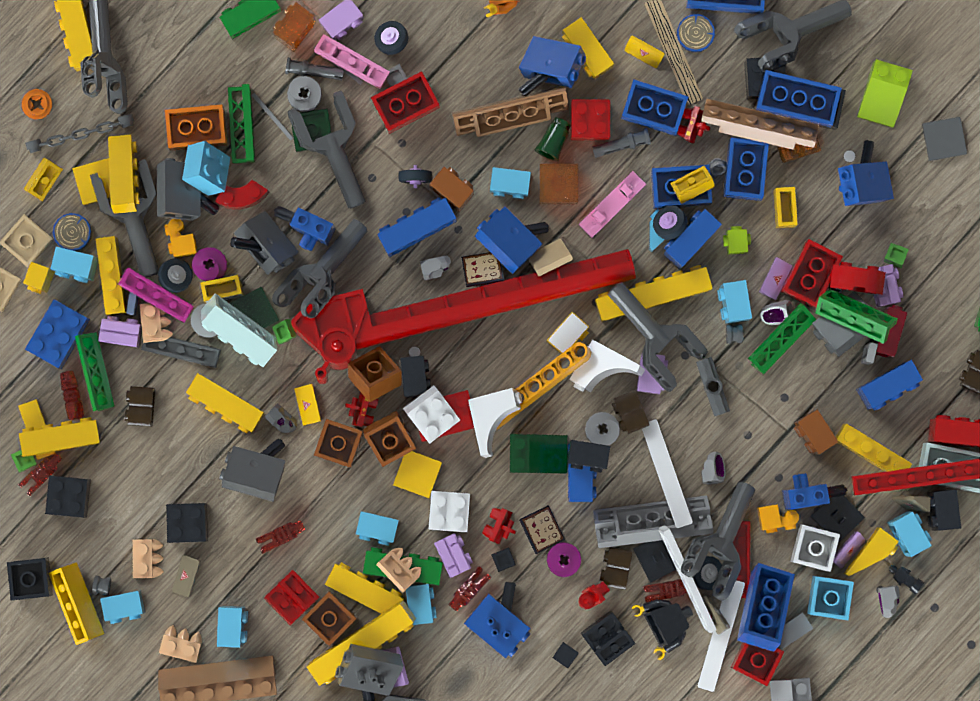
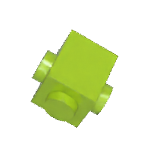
(736, 240)

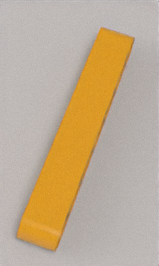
(541, 377)

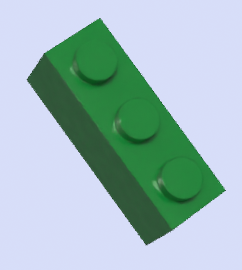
(248, 15)

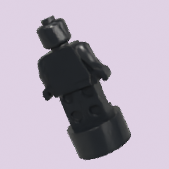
(903, 575)

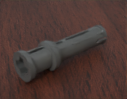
(305, 68)
(630, 141)

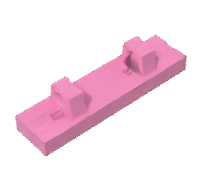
(351, 61)
(612, 204)

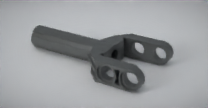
(790, 31)
(102, 60)
(333, 147)
(134, 220)
(320, 273)
(656, 336)
(721, 543)

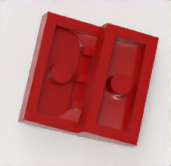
(291, 597)

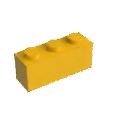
(597, 59)

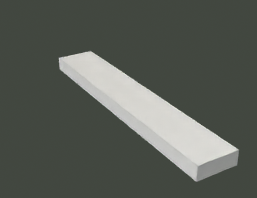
(688, 582)

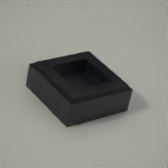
(503, 559)
(565, 655)

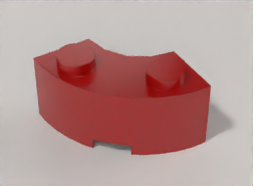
(242, 197)
(858, 279)

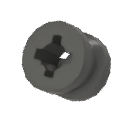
(734, 334)
(101, 585)

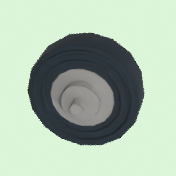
(175, 275)
(708, 573)

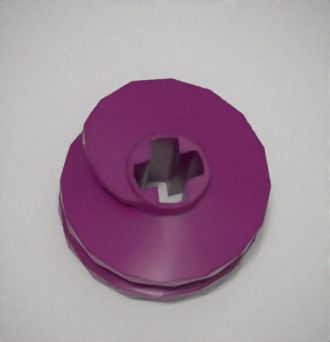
(206, 255)
(553, 559)

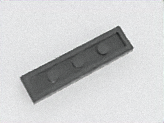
(185, 351)

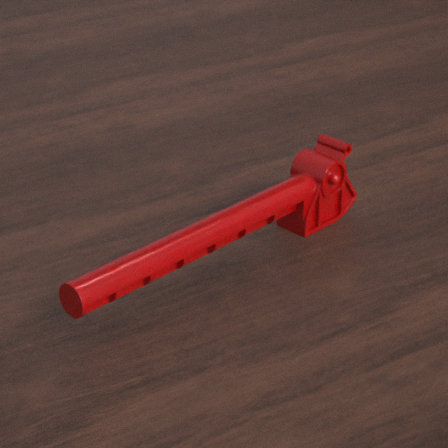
(347, 326)

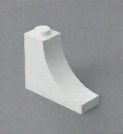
(601, 365)
(489, 412)

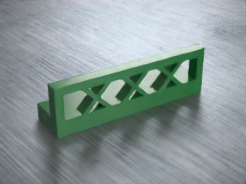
(248, 124)
(855, 316)
(784, 337)
(94, 371)

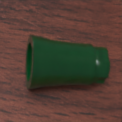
(553, 139)

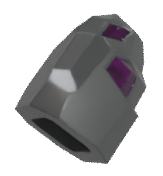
(281, 419)

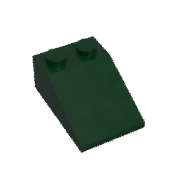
(538, 453)

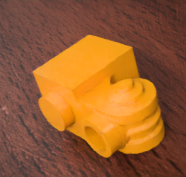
(180, 244)
(771, 519)

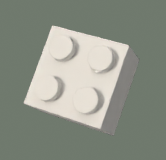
(431, 414)
(449, 511)
(815, 547)

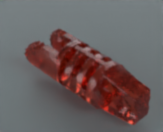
(71, 395)
(41, 473)
(280, 535)
(469, 589)
(666, 590)

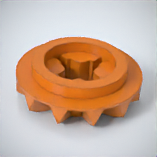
(36, 95)

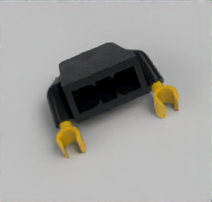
(666, 622)

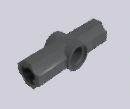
(716, 399)

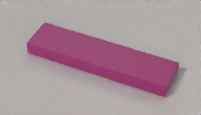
(155, 295)

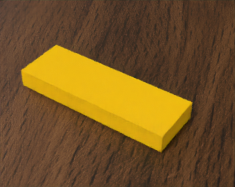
(34, 418)

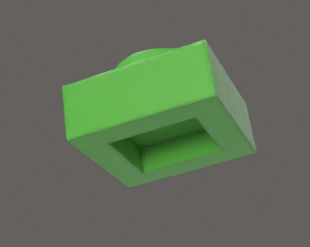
(896, 255)
(284, 331)
(23, 463)

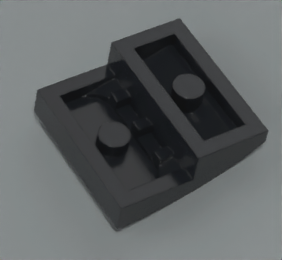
(608, 638)

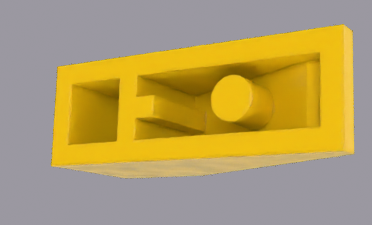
(874, 550)

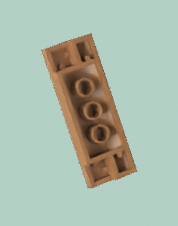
(511, 112)
(759, 125)
(219, 680)

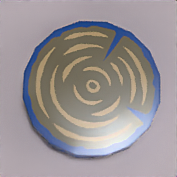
(695, 33)
(72, 232)

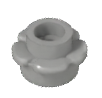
(717, 166)

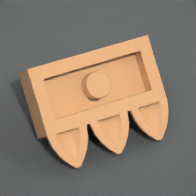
(152, 324)
(145, 558)
(398, 570)
(181, 646)

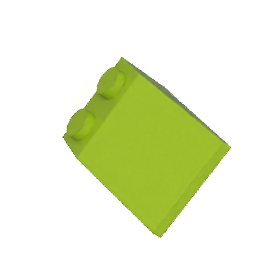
(884, 93)

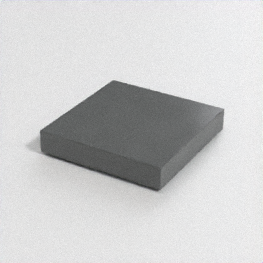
(944, 139)

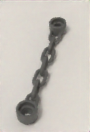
(125, 121)

